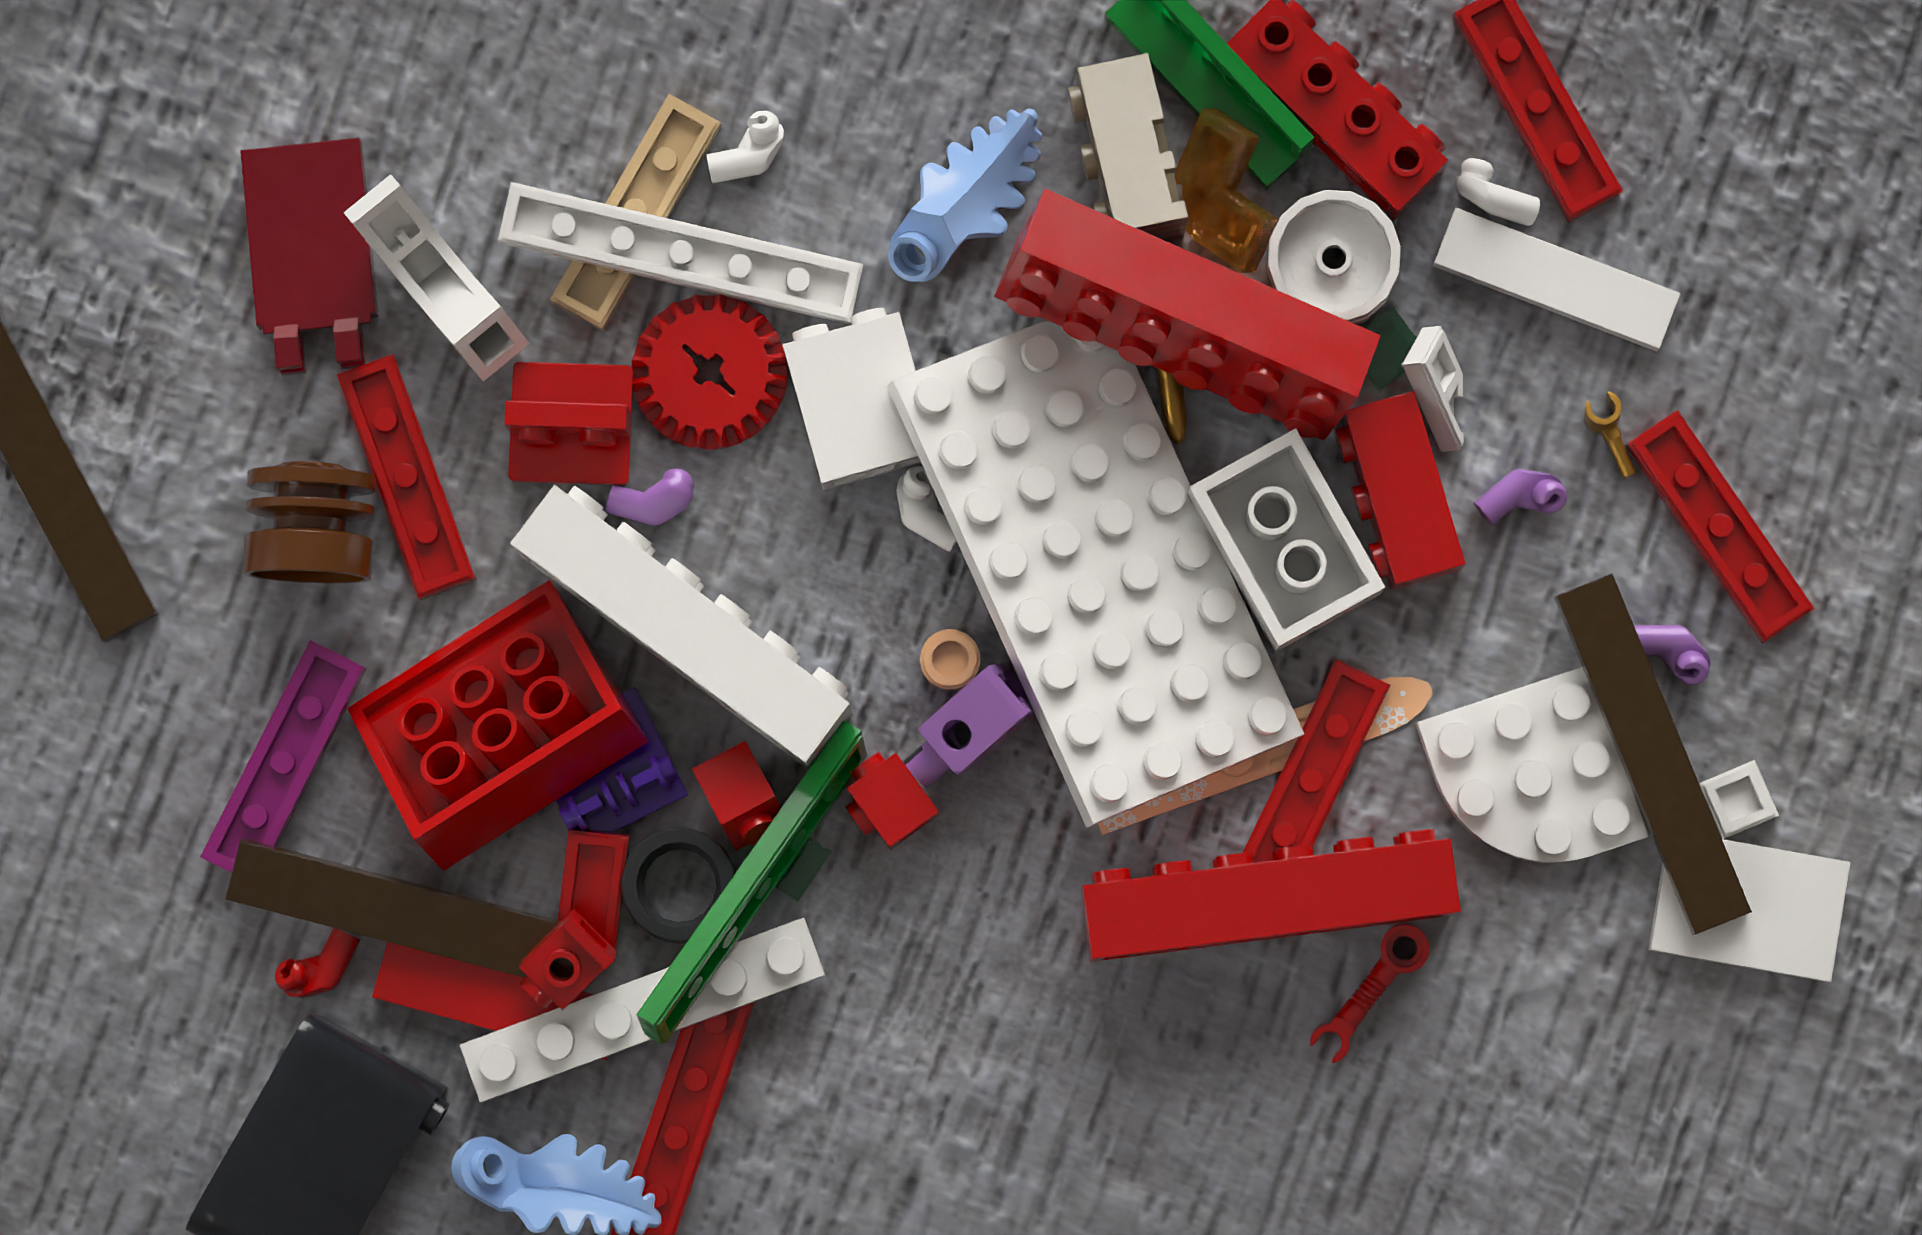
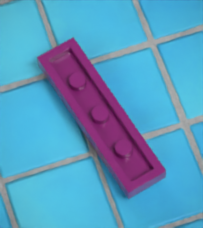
(286, 754)

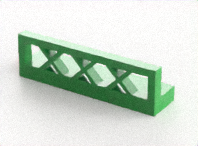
(1211, 75)

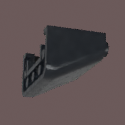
(320, 1139)

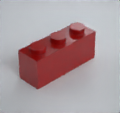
(1399, 491)

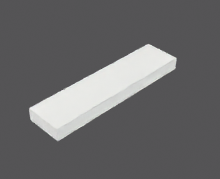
(1556, 279)

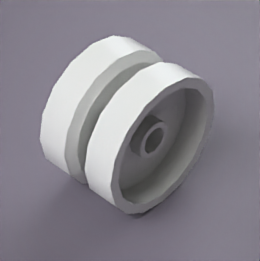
(1344, 223)

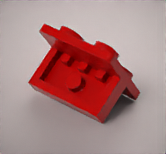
(570, 423)

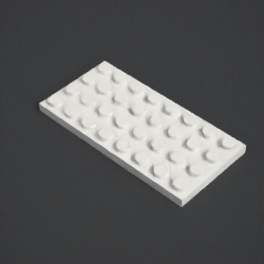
(1095, 566)

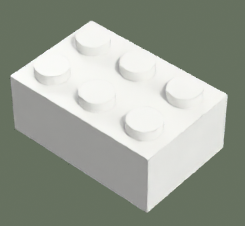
(1285, 540)

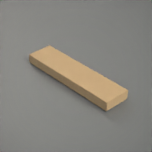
(650, 186)

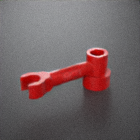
(1370, 990)

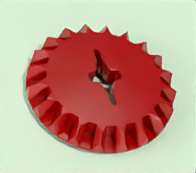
(706, 413)

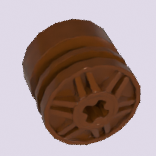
(309, 524)

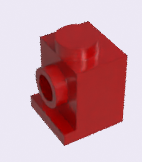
(577, 942)

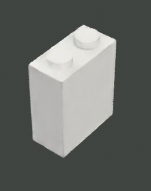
(846, 399)

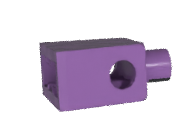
(993, 710)

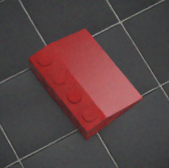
(496, 726)

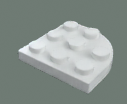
(1535, 772)

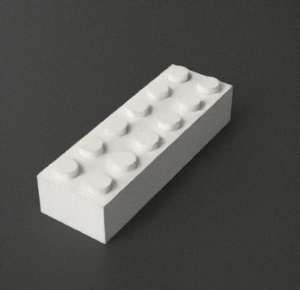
(681, 626)

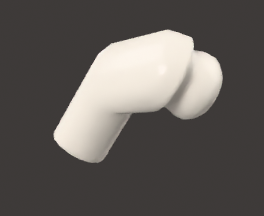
(754, 152)

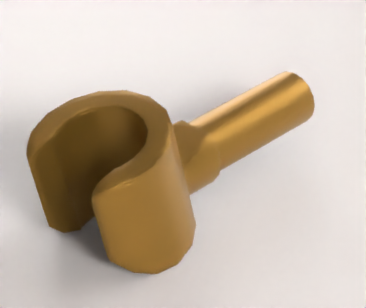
(1611, 433)

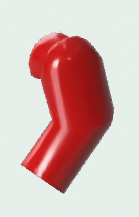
(319, 972)

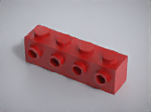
(1348, 117)

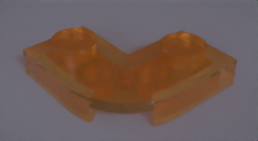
(1209, 177)

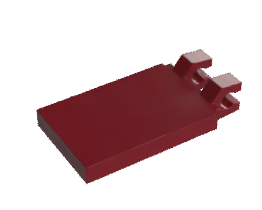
(304, 251)

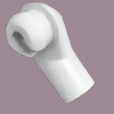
(1494, 199)
(920, 509)

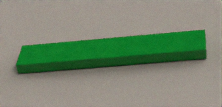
(752, 884)

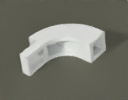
(436, 278)

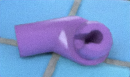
(1523, 490)
(657, 503)
(1677, 649)

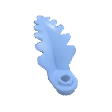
(967, 196)
(555, 1185)

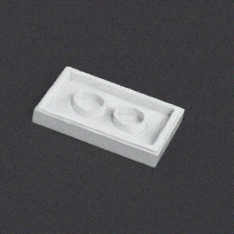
(1792, 919)

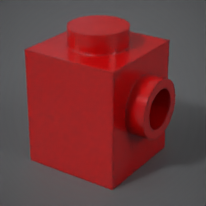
(738, 794)
(888, 800)

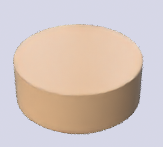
(950, 659)

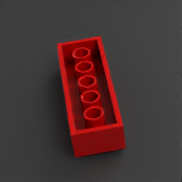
(1186, 316)
(1269, 898)

